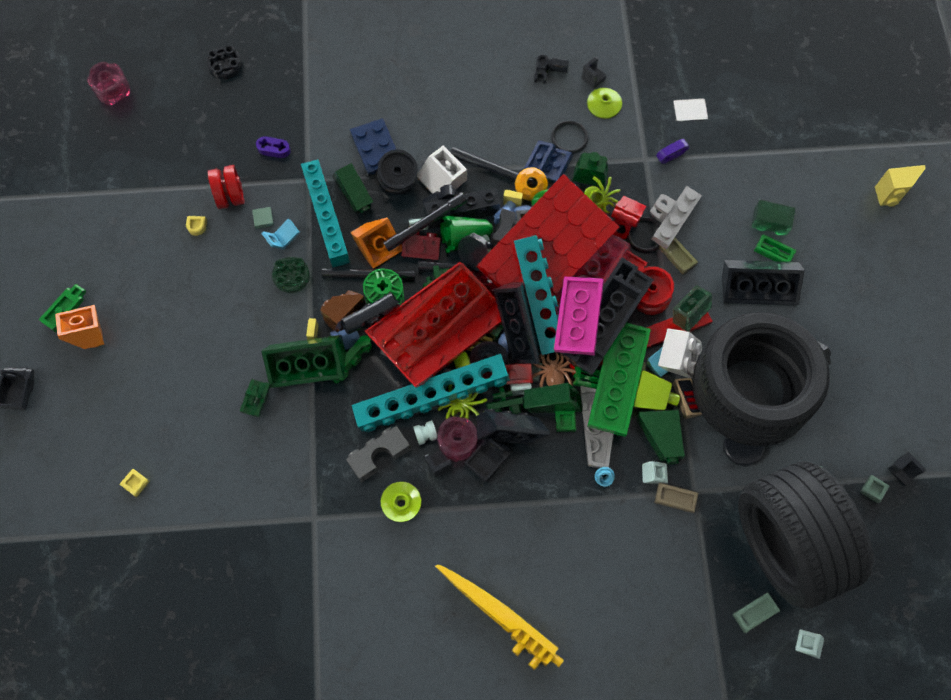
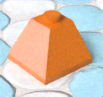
(370, 241)
(80, 327)

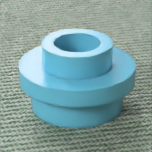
(604, 481)

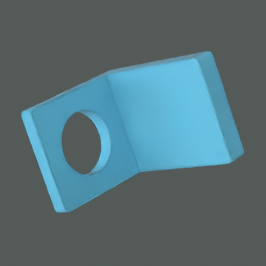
(283, 235)

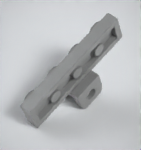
(672, 215)

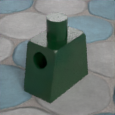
(590, 166)

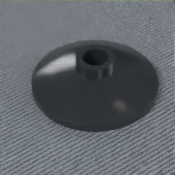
(482, 349)

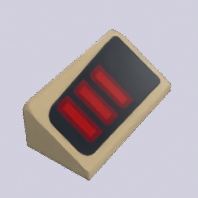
(684, 388)

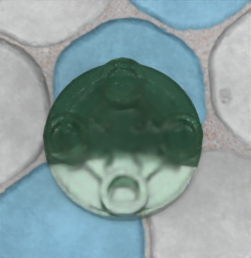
(290, 274)

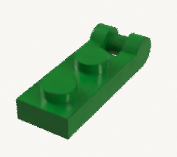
(354, 355)

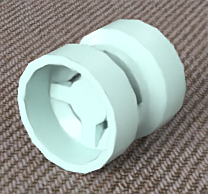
(423, 433)

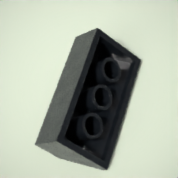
(762, 282)
(518, 323)

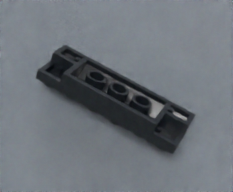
(619, 300)

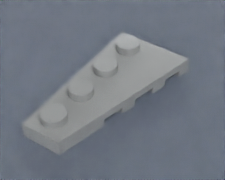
(597, 441)

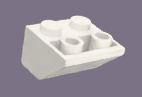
(442, 169)
(680, 353)

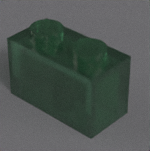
(773, 217)
(692, 308)

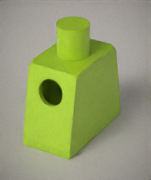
(654, 393)

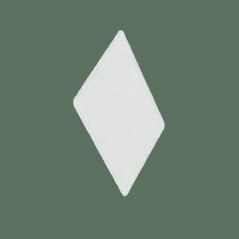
(690, 109)

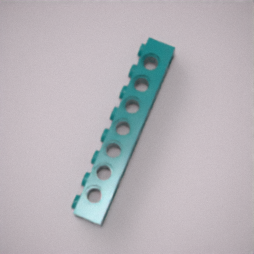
(364, 410)

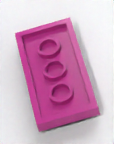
(579, 315)

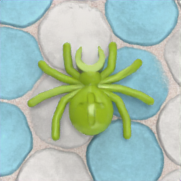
(601, 197)
(459, 405)

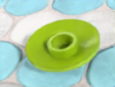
(602, 108)
(395, 493)

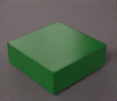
(565, 421)

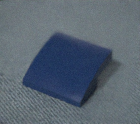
(549, 160)

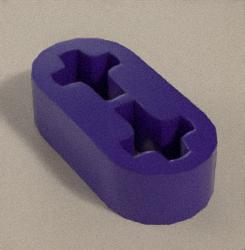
(273, 147)
(672, 151)

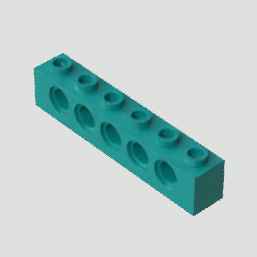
(325, 213)
(522, 247)

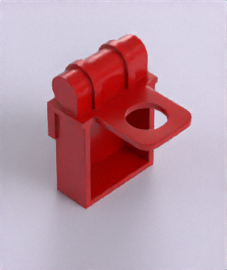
(627, 213)

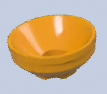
(521, 182)

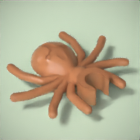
(553, 371)

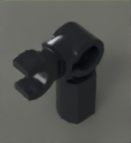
(544, 63)
(446, 191)

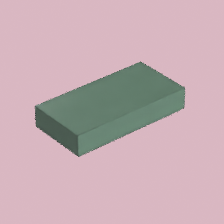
(756, 612)

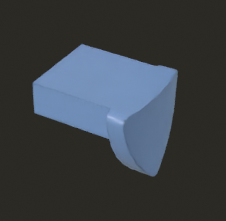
(349, 340)

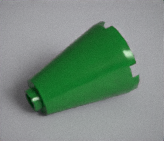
(456, 228)

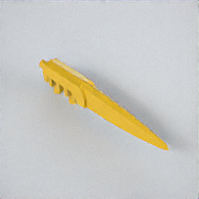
(522, 632)

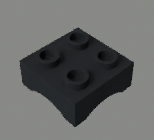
(504, 226)

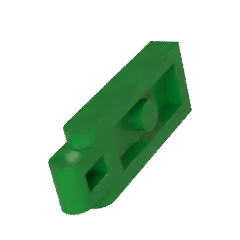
(67, 301)

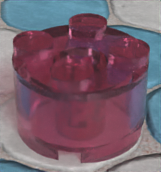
(108, 82)
(456, 449)

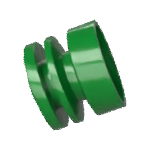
(383, 279)

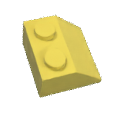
(896, 184)

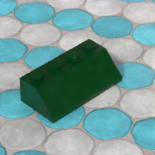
(305, 361)

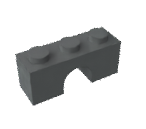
(362, 460)

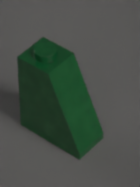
(353, 188)
(552, 399)
(663, 434)

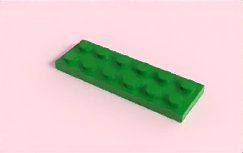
(619, 381)

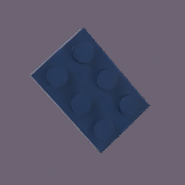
(372, 143)

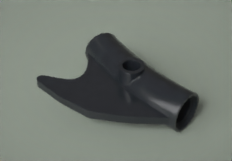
(370, 314)

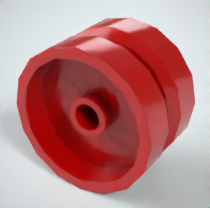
(226, 186)
(659, 293)

